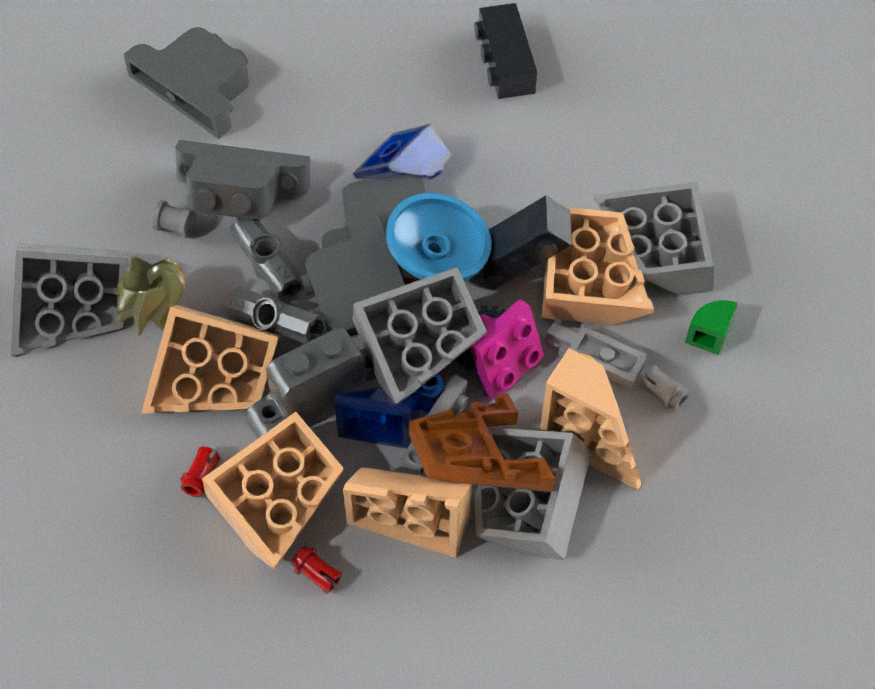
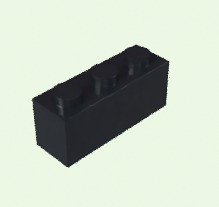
(506, 51)
(526, 241)

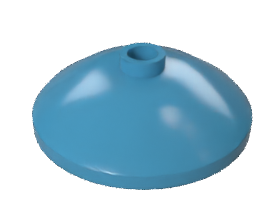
(438, 225)

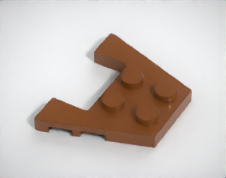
(465, 452)

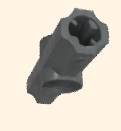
(267, 258)
(275, 315)

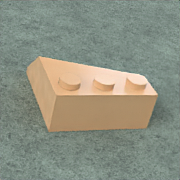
(597, 274)
(209, 364)
(583, 403)
(273, 487)
(409, 508)

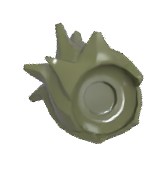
(149, 292)

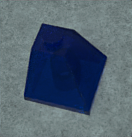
(406, 153)
(375, 417)

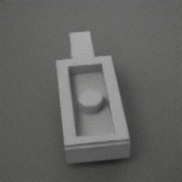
(619, 360)
(451, 398)

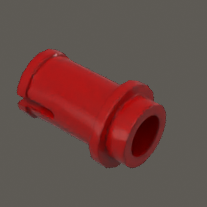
(201, 466)
(313, 567)

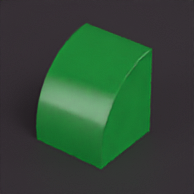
(711, 325)

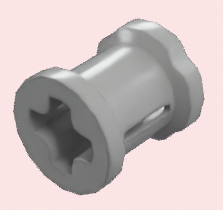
(173, 219)

